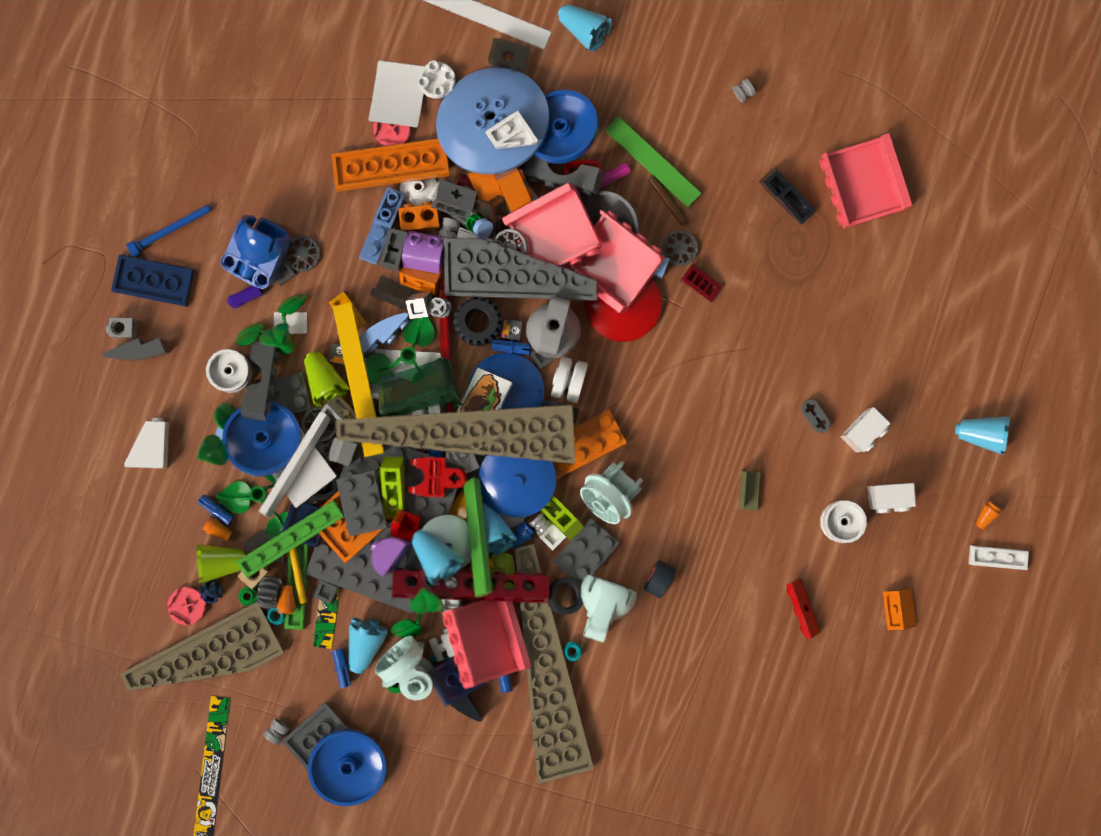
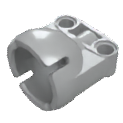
(553, 342)

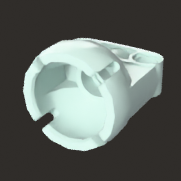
(604, 604)

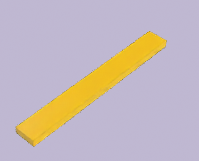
(356, 369)

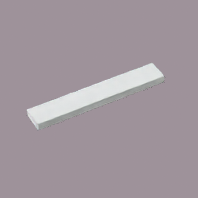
(295, 465)

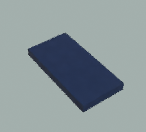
(152, 280)

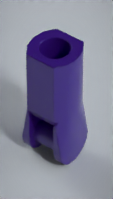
(245, 296)

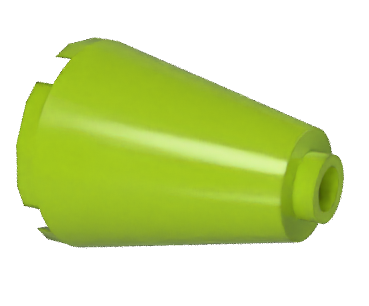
(323, 379)
(217, 561)

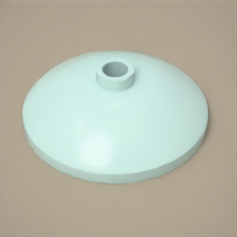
(452, 530)

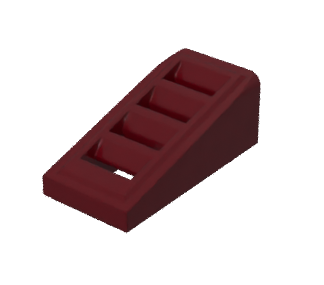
(691, 284)

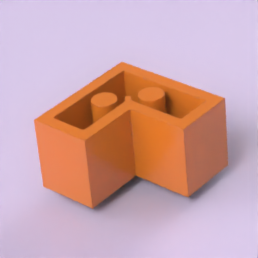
(513, 189)

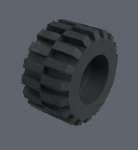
(466, 309)

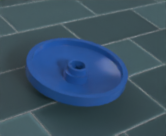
(571, 127)
(526, 379)
(262, 446)
(516, 484)
(346, 767)

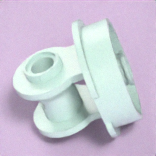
(610, 493)
(406, 666)

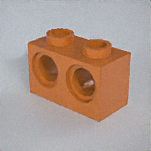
(419, 223)

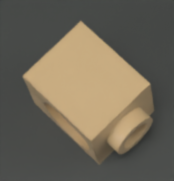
(253, 582)

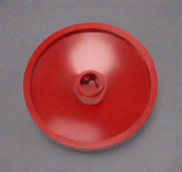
(630, 325)

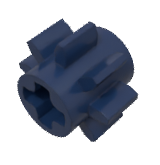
(211, 591)

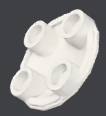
(436, 79)

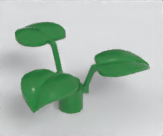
(419, 332)
(279, 334)
(212, 447)
(237, 499)
(422, 603)

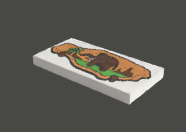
(485, 392)

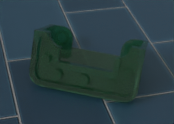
(419, 388)

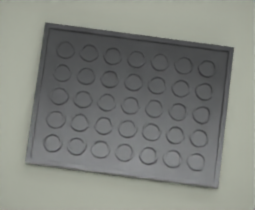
(358, 573)

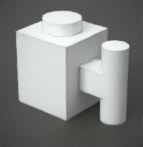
(439, 648)

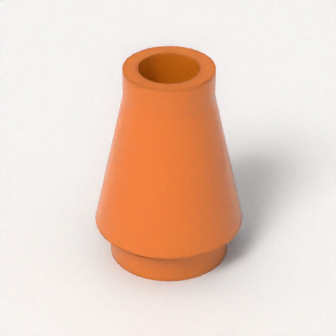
(987, 515)
(217, 529)
(286, 600)

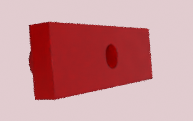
(803, 609)

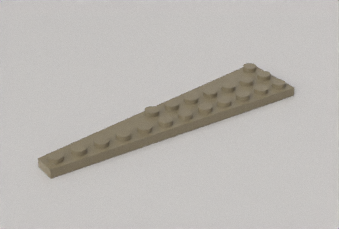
(513, 432)
(556, 722)

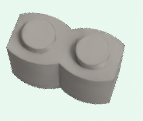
(341, 452)

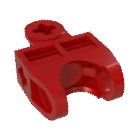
(437, 477)

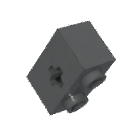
(454, 199)

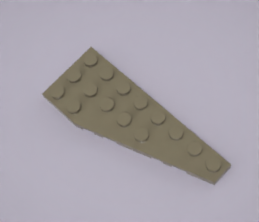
(222, 649)

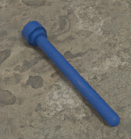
(136, 246)

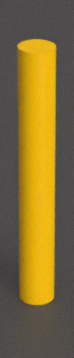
(298, 576)

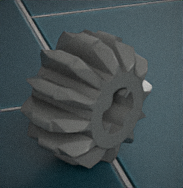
(269, 592)

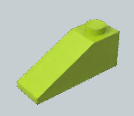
(393, 485)
(562, 518)

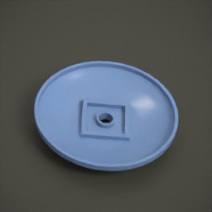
(463, 119)

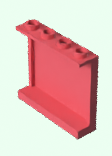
(865, 181)
(556, 227)
(621, 264)
(486, 641)

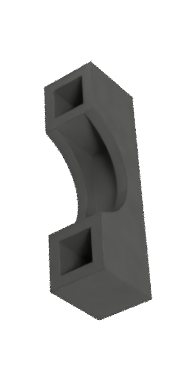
(585, 178)
(256, 402)

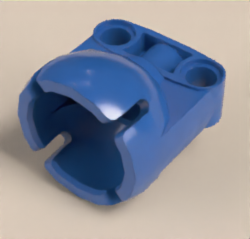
(256, 251)

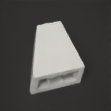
(150, 446)

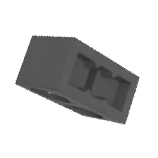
(393, 249)

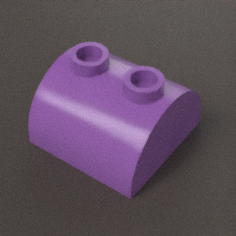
(423, 252)
(388, 554)

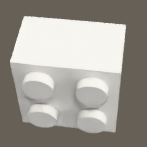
(865, 430)
(894, 496)

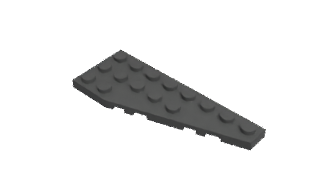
(493, 270)

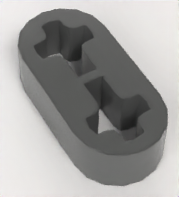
(818, 413)

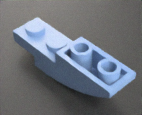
(383, 331)

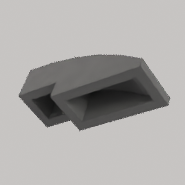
(137, 350)

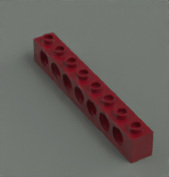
(539, 594)

